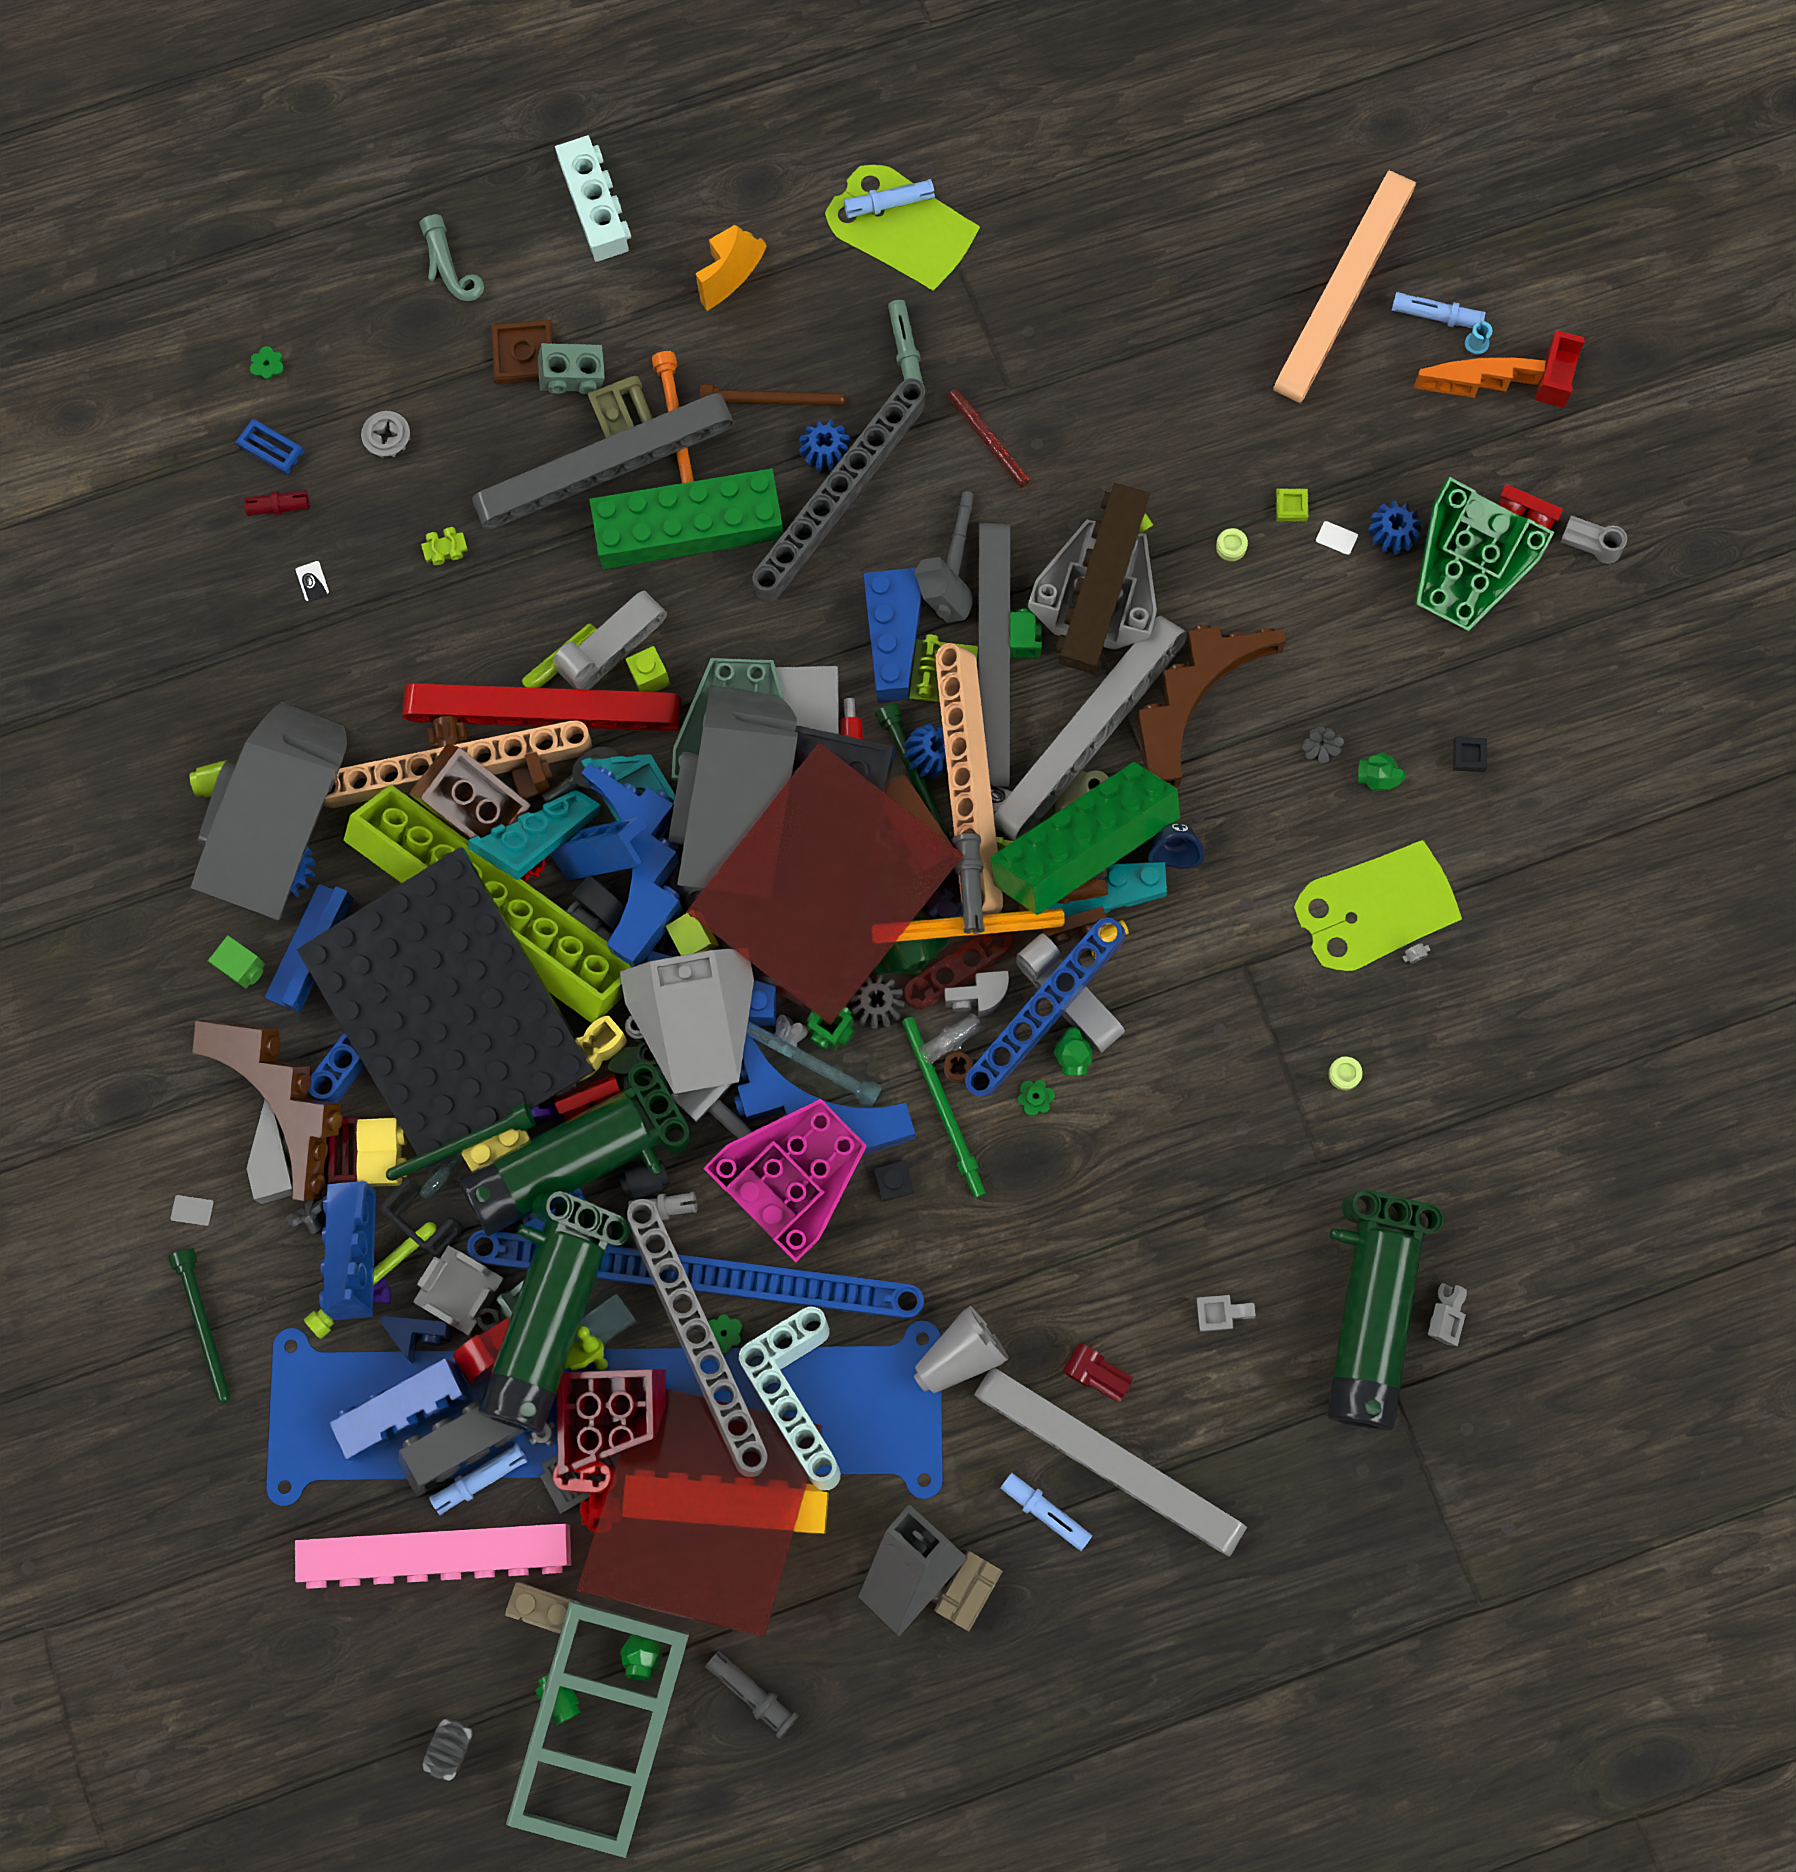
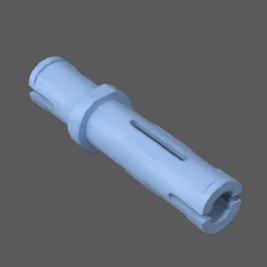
(889, 198)
(1437, 310)
(466, 1486)
(1039, 1506)

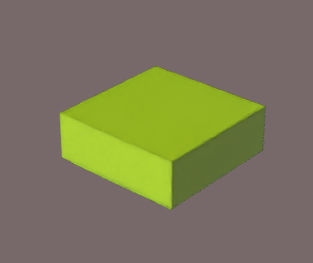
(1292, 505)

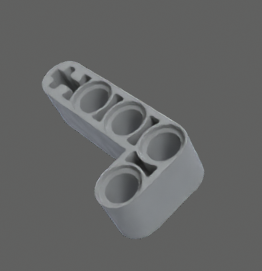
(610, 643)
(1086, 1012)

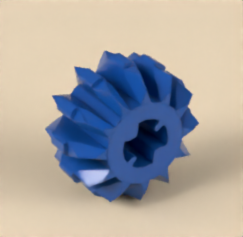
(825, 436)
(1389, 537)
(927, 751)

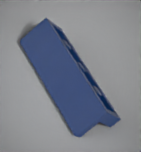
(599, 849)
(293, 980)

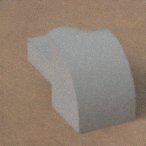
(988, 994)

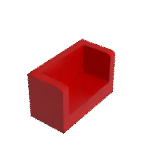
(1559, 369)

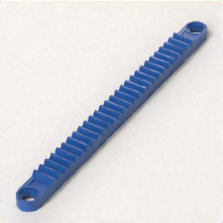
(727, 1278)

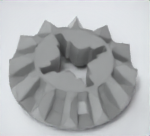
(377, 425)

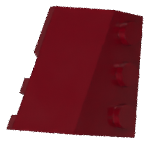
(607, 1413)

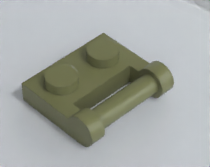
(611, 408)

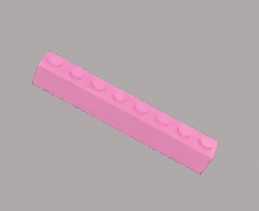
(432, 1553)

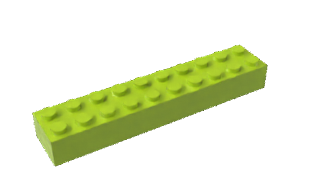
(564, 952)

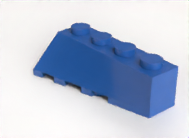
(348, 1250)

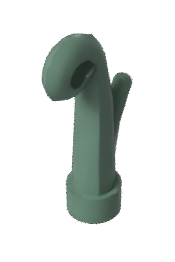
(440, 259)

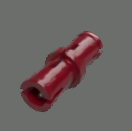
(277, 503)

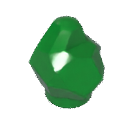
(1380, 772)
(1073, 1052)
(641, 1657)

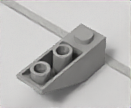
(269, 1160)

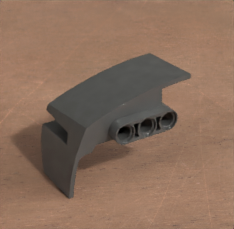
(732, 780)
(268, 809)

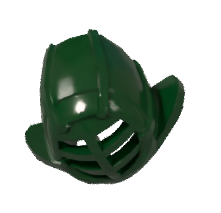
(911, 955)

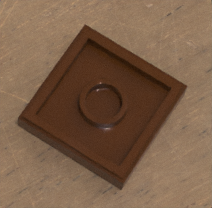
(517, 350)

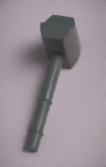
(940, 580)
(700, 1102)

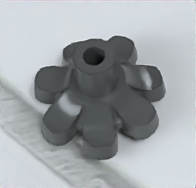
(1321, 743)
(307, 1216)

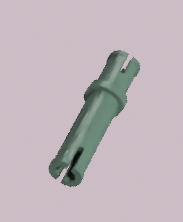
(907, 355)

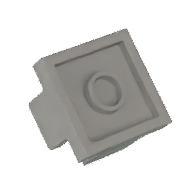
(457, 1289)

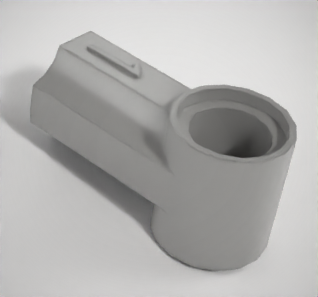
(1591, 539)

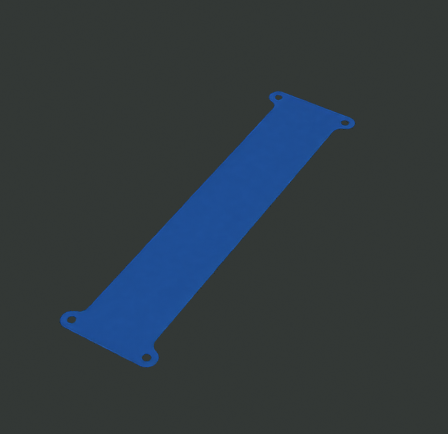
(862, 1396)

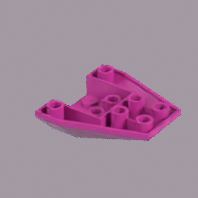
(791, 1174)

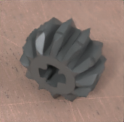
(876, 990)
(447, 1749)

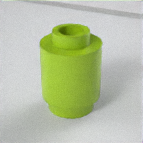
(204, 779)

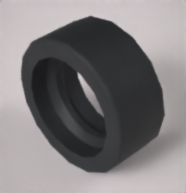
(600, 901)

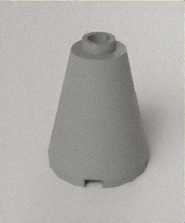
(960, 1353)

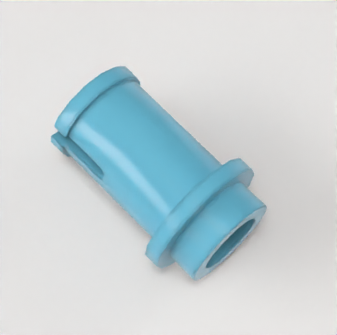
(1478, 340)

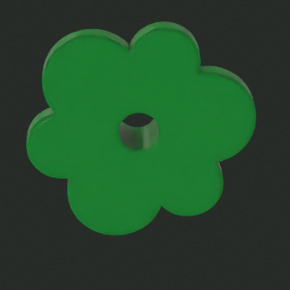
(266, 356)
(1031, 1105)
(732, 1327)

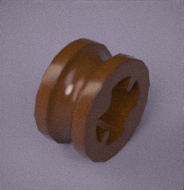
(948, 1066)

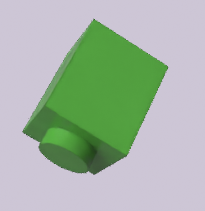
(237, 962)

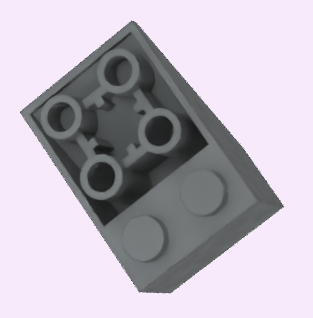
(908, 1569)

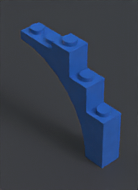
(648, 904)
(772, 1094)

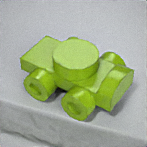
(444, 548)

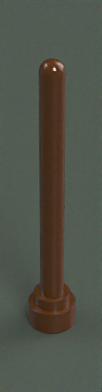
(770, 397)

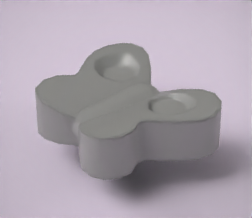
(790, 1032)

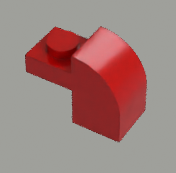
(479, 1354)

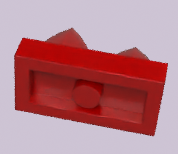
(1539, 510)
(577, 1100)

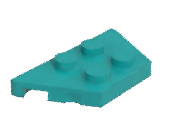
(637, 771)

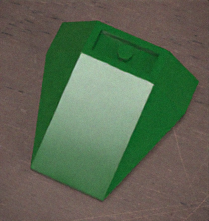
(1474, 554)

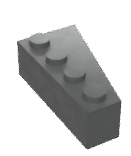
(450, 1444)

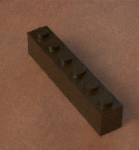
(1103, 579)

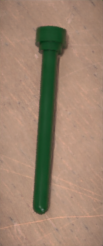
(890, 718)
(518, 1118)
(184, 1264)

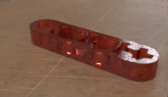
(955, 964)

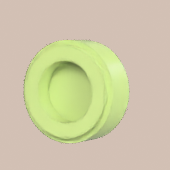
(1231, 544)
(1345, 1073)

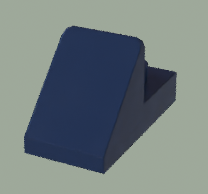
(407, 1331)

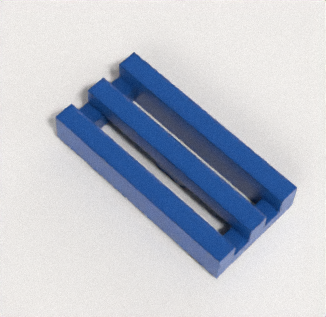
(290, 459)

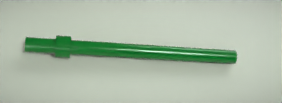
(967, 1165)

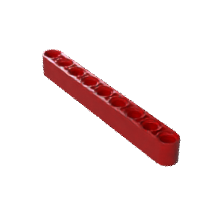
(542, 706)

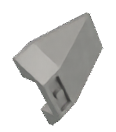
(1135, 605)
(693, 1015)

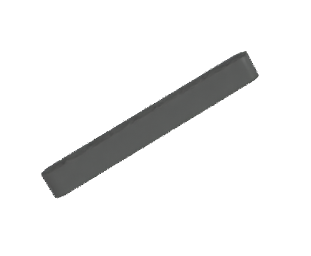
(602, 461)
(835, 502)
(995, 647)

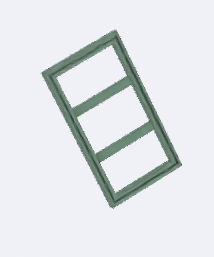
(637, 1780)

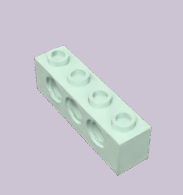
(574, 159)

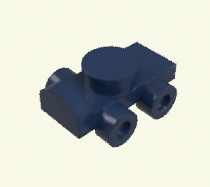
(941, 905)

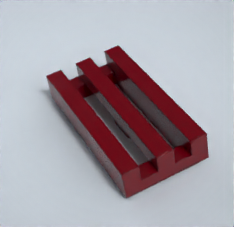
(333, 1178)

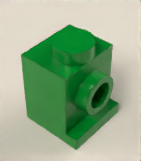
(1024, 635)

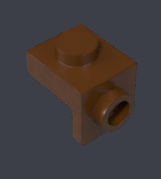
(533, 778)

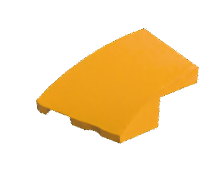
(735, 257)

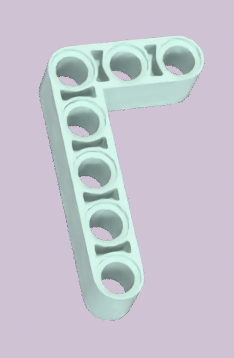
(785, 1398)

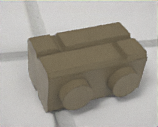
(967, 1591)
(538, 1607)

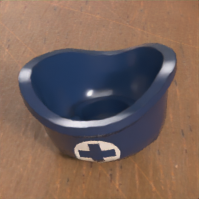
(1177, 847)

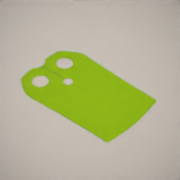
(914, 238)
(1394, 902)

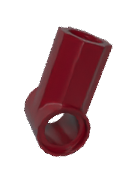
(1091, 1369)

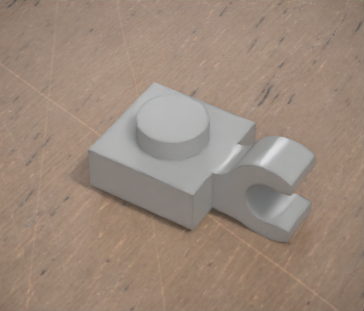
(1216, 1313)
(1447, 1319)

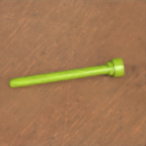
(321, 1323)

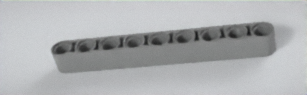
(1089, 729)
(696, 1353)
(1110, 1461)

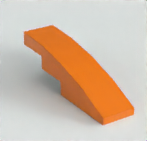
(1467, 376)

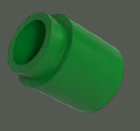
(565, 1705)

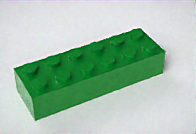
(686, 519)
(1085, 838)

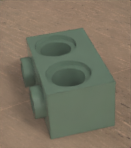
(570, 360)

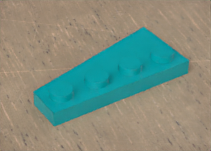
(535, 835)
(1126, 887)

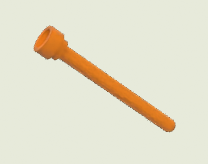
(665, 364)

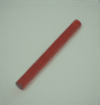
(989, 438)

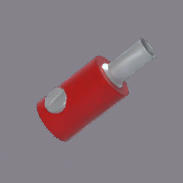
(850, 725)

